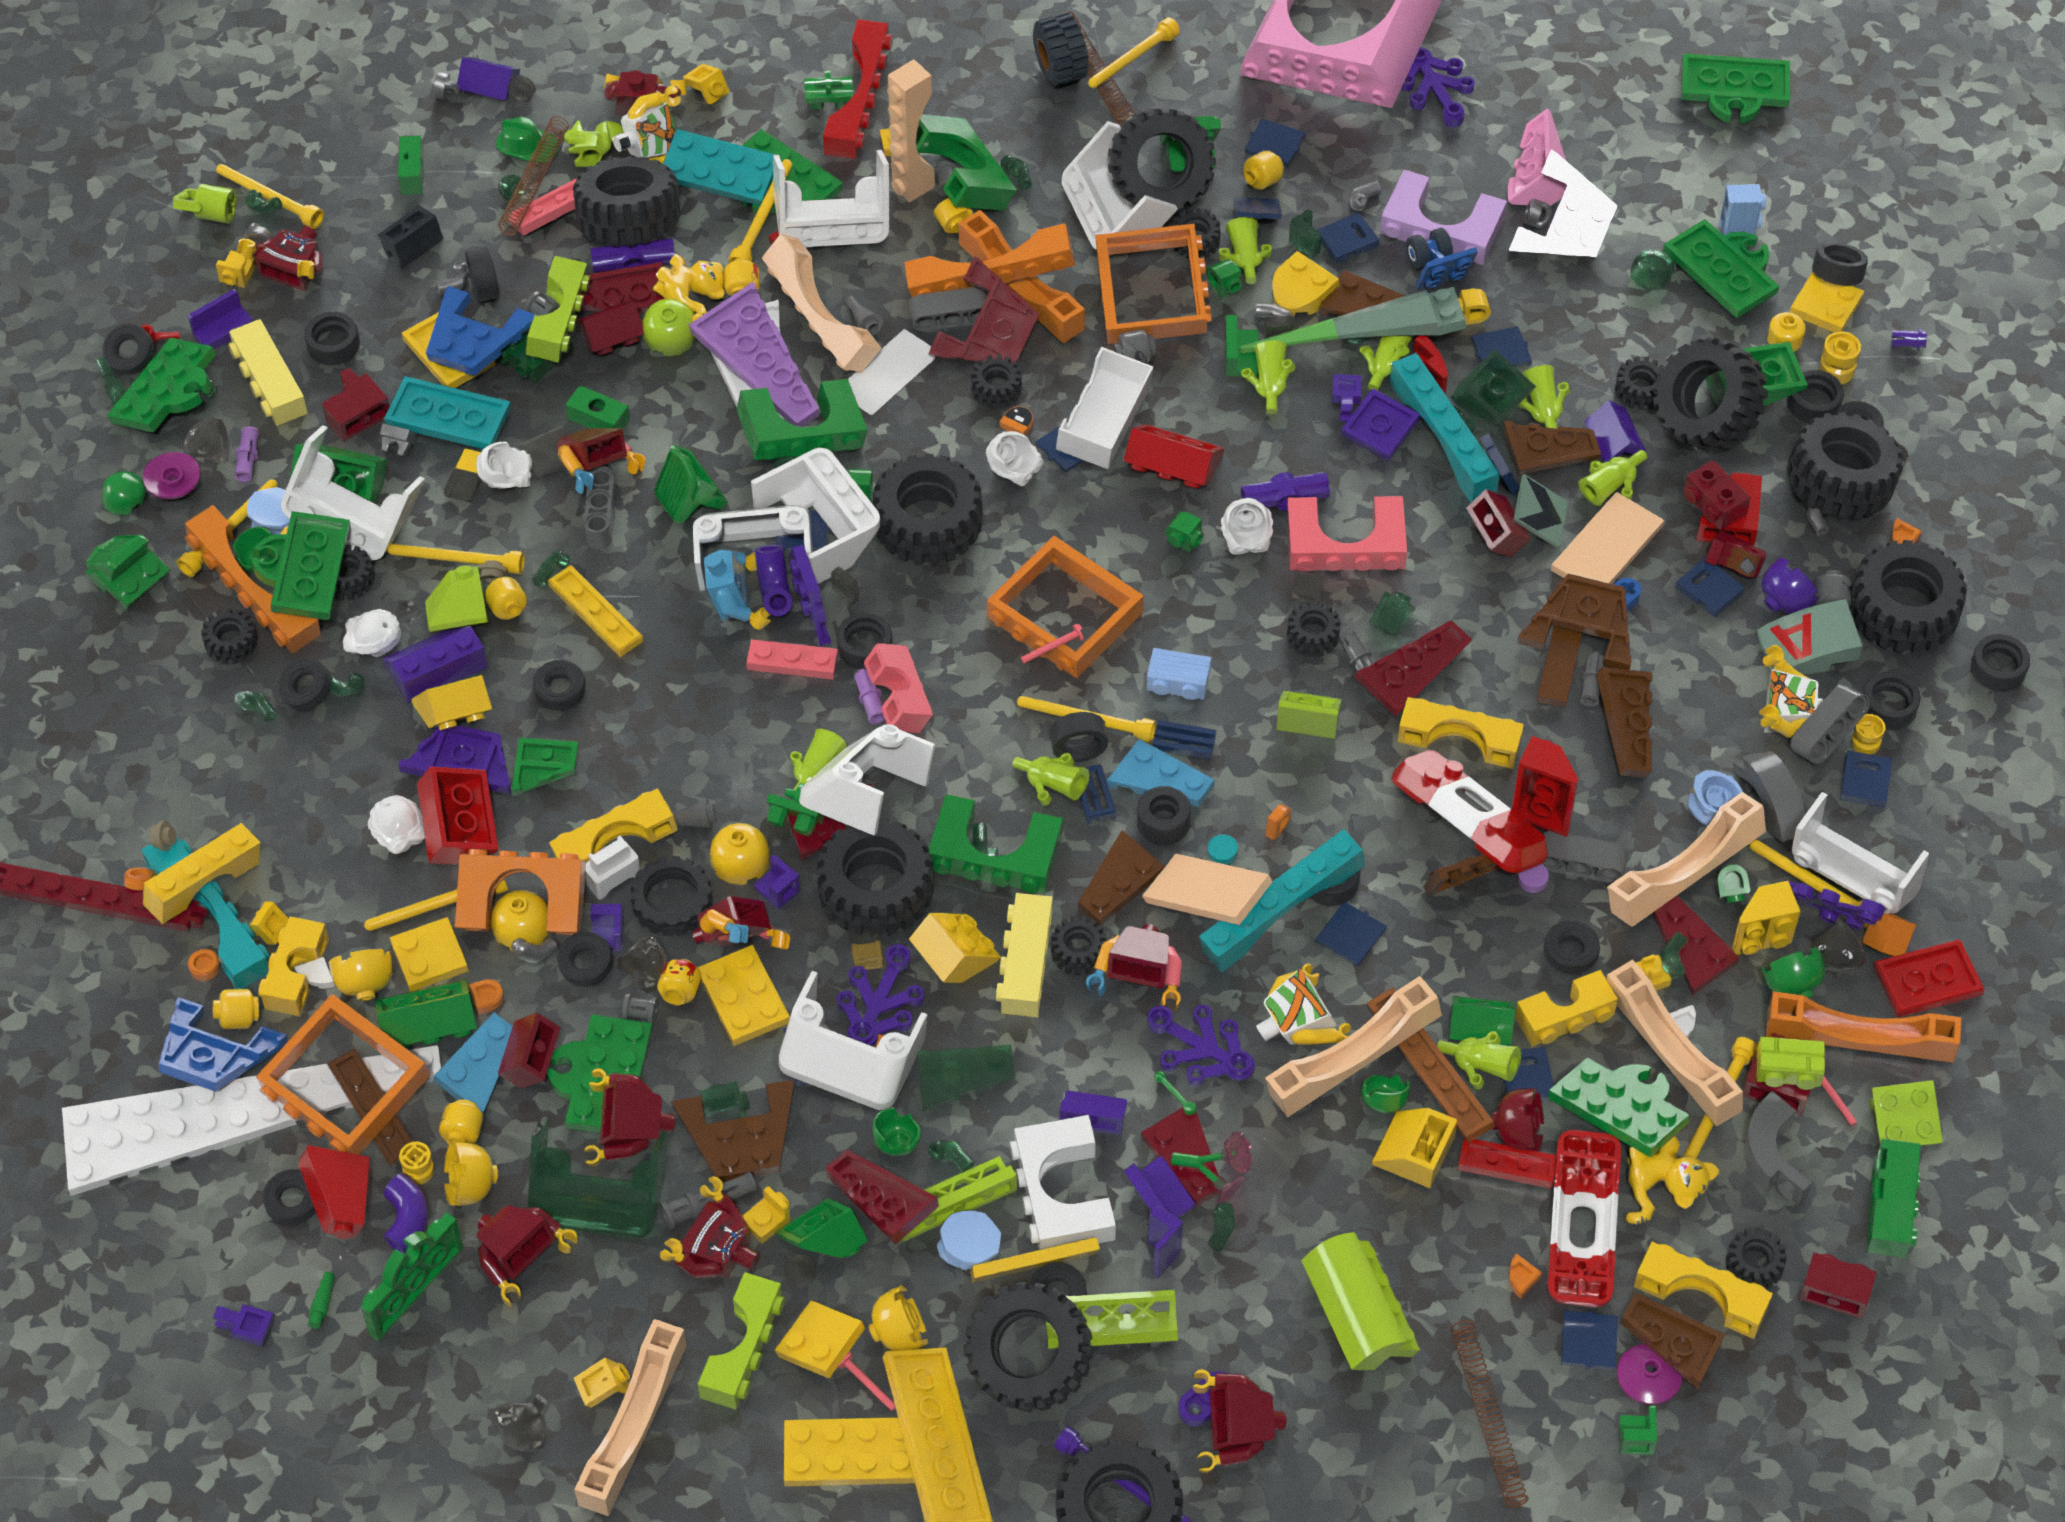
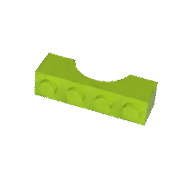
(549, 332)
(727, 1375)

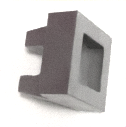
(393, 435)

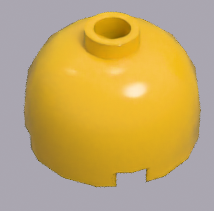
(739, 853)
(519, 916)
(362, 973)
(469, 1174)
(897, 1321)

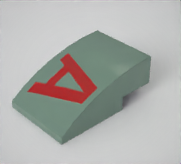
(1814, 637)

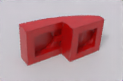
(1432, 360)

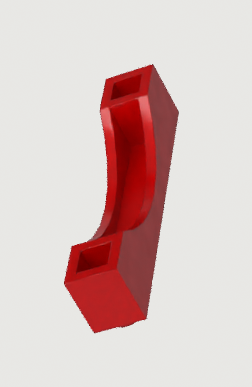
(846, 126)

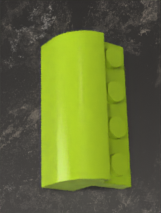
(1359, 1302)

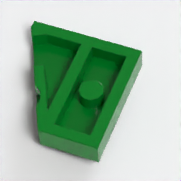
(542, 763)

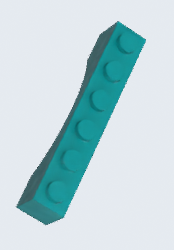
(1422, 393)
(1321, 869)
(237, 952)

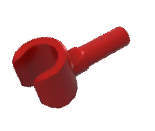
(159, 335)

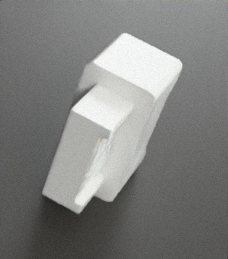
(611, 867)

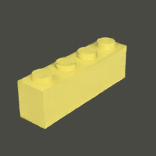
(267, 372)
(1026, 955)

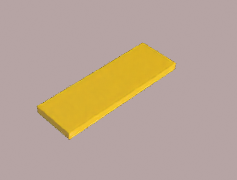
(936, 1436)

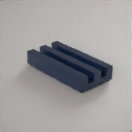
(1184, 736)
(1099, 813)

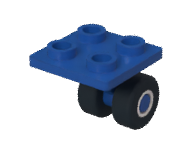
(1438, 258)

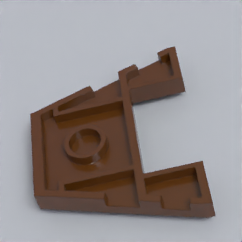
(1587, 608)
(744, 1143)

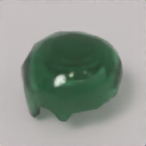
(1652, 269)

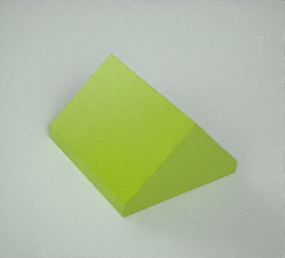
(1308, 714)

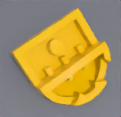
(1302, 284)

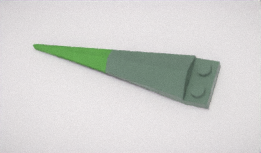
(1408, 315)

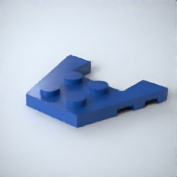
(469, 343)
(208, 1058)

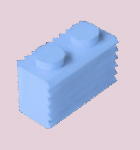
(1742, 208)
(1178, 674)

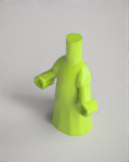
(1245, 246)
(1389, 350)
(1272, 372)
(1546, 404)
(1609, 476)
(820, 752)
(1055, 774)
(1485, 1056)

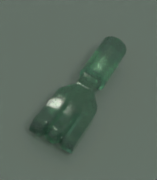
(113, 386)

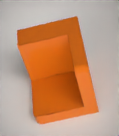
(1890, 934)

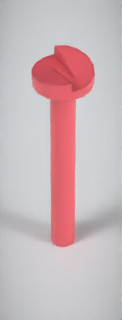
(1054, 644)
(1838, 1102)
(846, 1362)

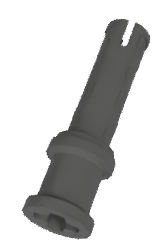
(743, 1184)

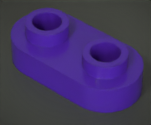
(1199, 1401)

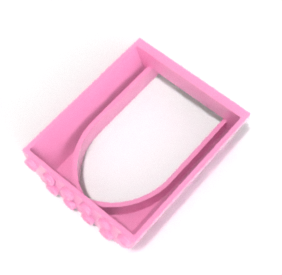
(1359, 69)

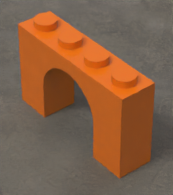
(482, 873)

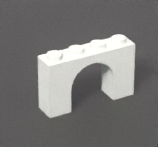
(1039, 1150)

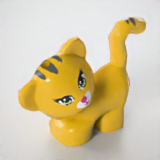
(702, 278)
(1683, 1177)

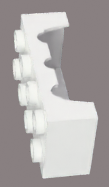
(1105, 408)

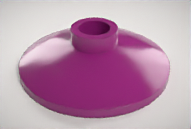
(171, 466)
(1643, 1385)

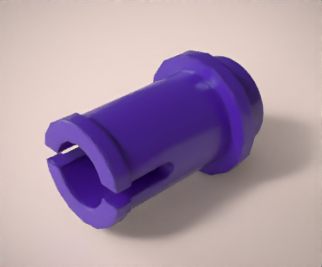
(1913, 339)

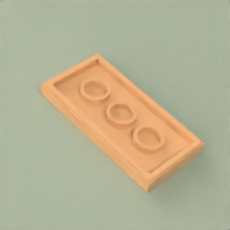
(1609, 541)
(1207, 889)

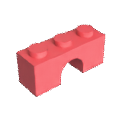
(895, 669)

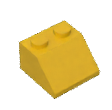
(453, 702)

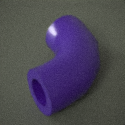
(773, 579)
(410, 1210)

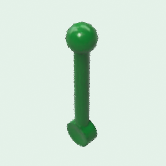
(1189, 1107)

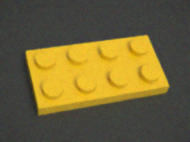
(845, 1452)

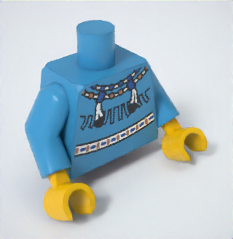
(728, 586)

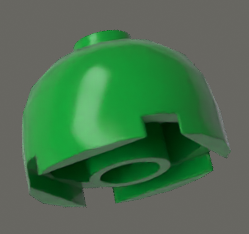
(1796, 973)

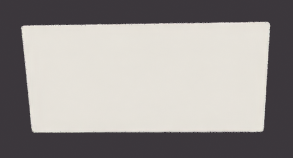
(890, 371)

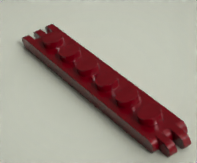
(89, 897)

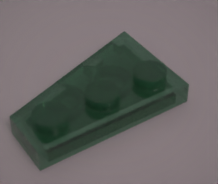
(957, 1071)

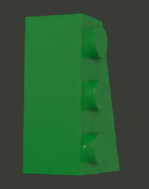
(1894, 1198)

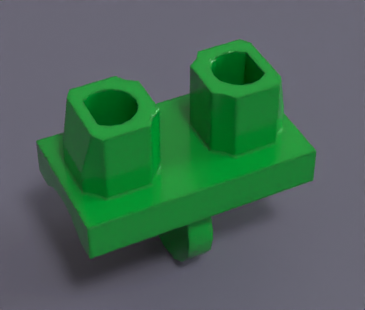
(828, 90)
(782, 807)

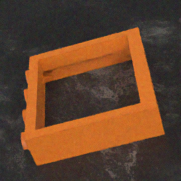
(1147, 240)
(1088, 573)
(333, 1008)

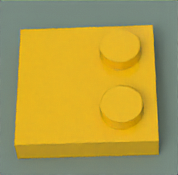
(1826, 303)
(429, 954)
(820, 1339)

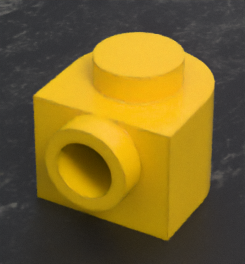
(950, 216)
(1474, 305)

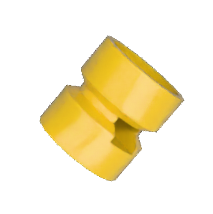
(1840, 355)

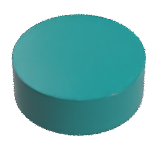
(1223, 849)

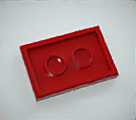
(1928, 978)

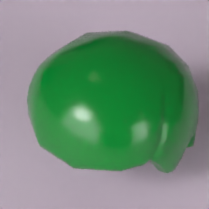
(123, 492)
(245, 545)
(1384, 1093)
(895, 1133)

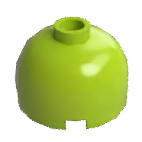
(668, 327)

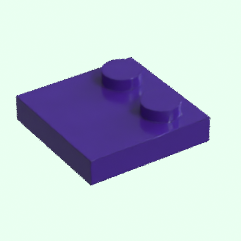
(1380, 424)

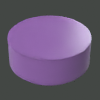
(1534, 879)

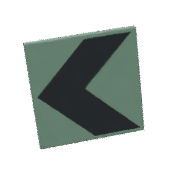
(1540, 511)

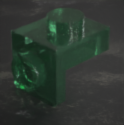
(1304, 235)
(1392, 612)
(724, 1097)

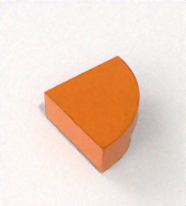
(1905, 531)
(1522, 1275)

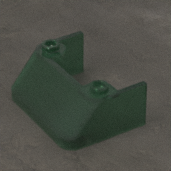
(592, 1201)

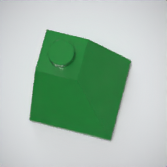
(826, 1230)

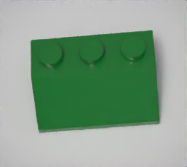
(353, 470)
(427, 1014)

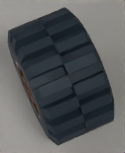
(1060, 49)

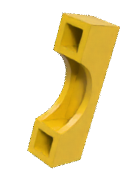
(1428, 721)
(643, 817)
(175, 887)
(1668, 1271)

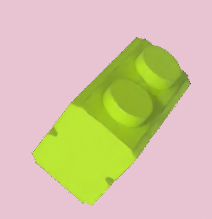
(1790, 1062)

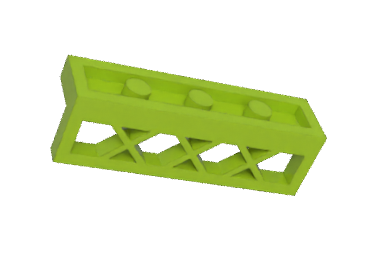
(970, 1197)
(1117, 1328)

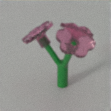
(1235, 1153)

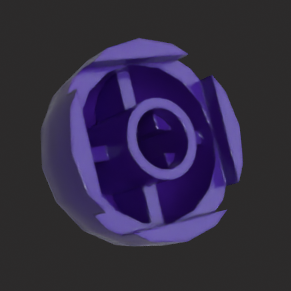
(1787, 589)

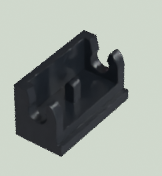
(411, 236)

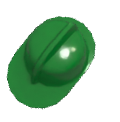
(520, 139)

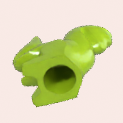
(591, 144)

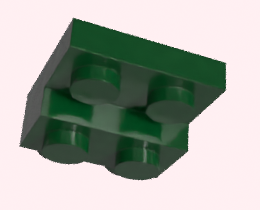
(526, 365)

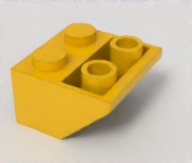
(1767, 920)
(954, 946)
(1416, 1144)

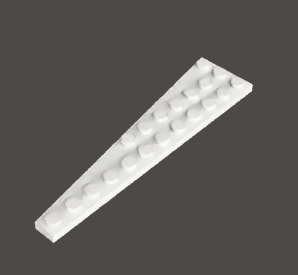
(162, 1126)

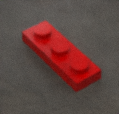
(1507, 1163)

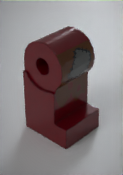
(1736, 555)

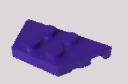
(806, 585)
(461, 749)

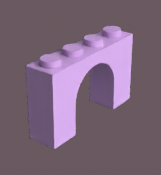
(1404, 217)

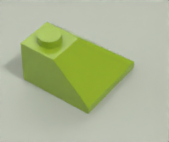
(456, 600)

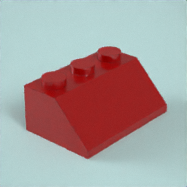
(1172, 455)
(1546, 786)
(456, 813)

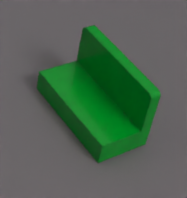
(1233, 340)
(1480, 1016)

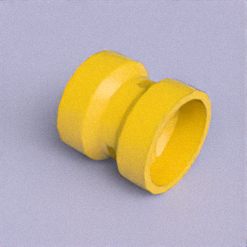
(1868, 734)
(417, 1162)

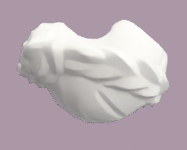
(1013, 457)
(504, 466)
(1247, 530)
(368, 636)
(396, 824)

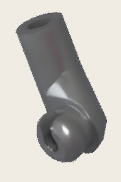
(1361, 194)
(457, 279)
(1271, 311)
(1816, 520)
(533, 953)

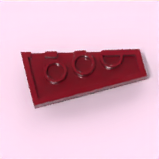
(622, 285)
(1412, 666)
(882, 1196)

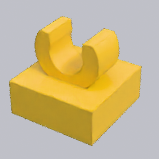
(268, 922)
(1654, 971)

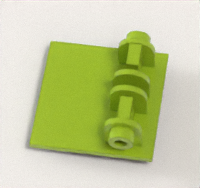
(1907, 1112)

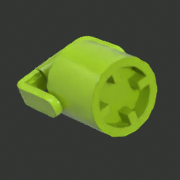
(209, 203)

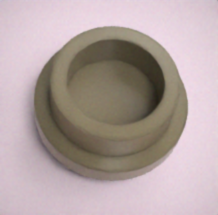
(491, 570)
(162, 835)

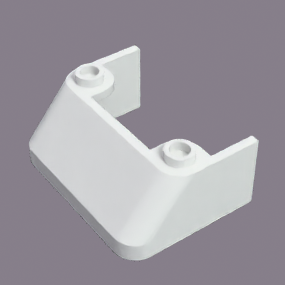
(1098, 201)
(834, 220)
(822, 482)
(314, 493)
(749, 525)
(838, 786)
(1852, 865)
(844, 1064)

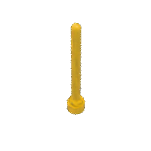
(1165, 31)
(309, 214)
(744, 249)
(512, 561)
(191, 562)
(1142, 729)
(1799, 872)
(419, 908)
(1743, 1053)

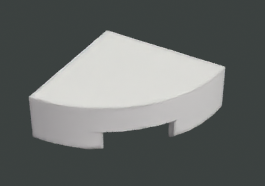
(316, 973)
(1685, 1019)

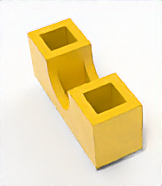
(298, 944)
(1545, 1021)

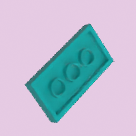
(720, 167)
(447, 413)

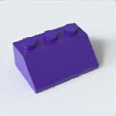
(436, 661)

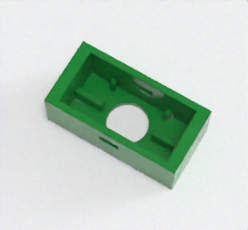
(411, 165)
(612, 413)

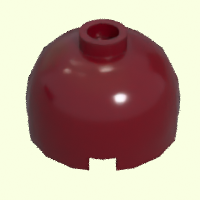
(1520, 1119)

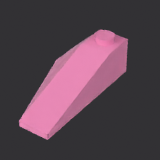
(1537, 142)

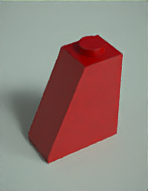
(1747, 526)
(336, 1188)

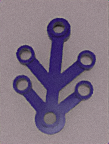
(1424, 62)
(1830, 908)
(878, 1002)
(1203, 1047)

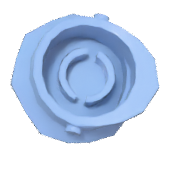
(266, 510)
(1709, 793)
(968, 1239)

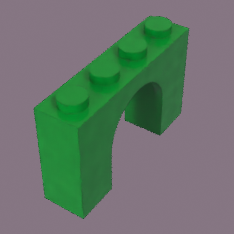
(982, 181)
(775, 438)
(1025, 868)

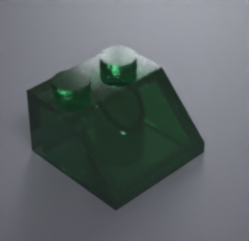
(1492, 389)

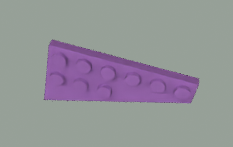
(753, 348)

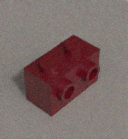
(611, 327)
(1716, 495)
(1494, 519)
(529, 1050)
(1838, 1285)

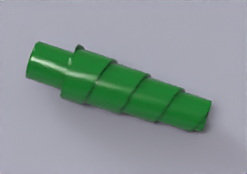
(321, 1301)

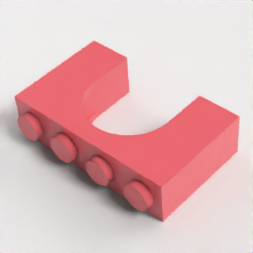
(1315, 551)

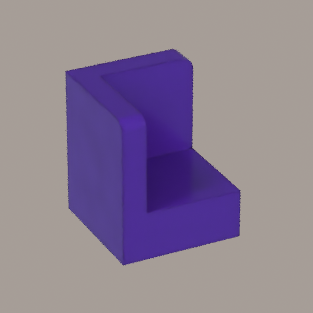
(779, 883)
(609, 924)

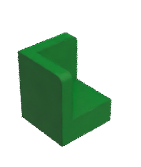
(1638, 1433)

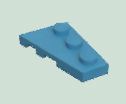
(1149, 767)
(475, 1066)

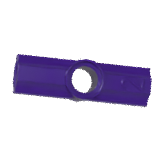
(622, 257)
(1287, 486)

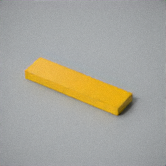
(595, 611)
(1034, 1259)

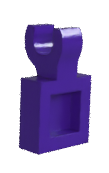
(1347, 392)
(247, 1325)

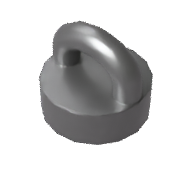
(443, 86)
(1533, 213)
(257, 233)

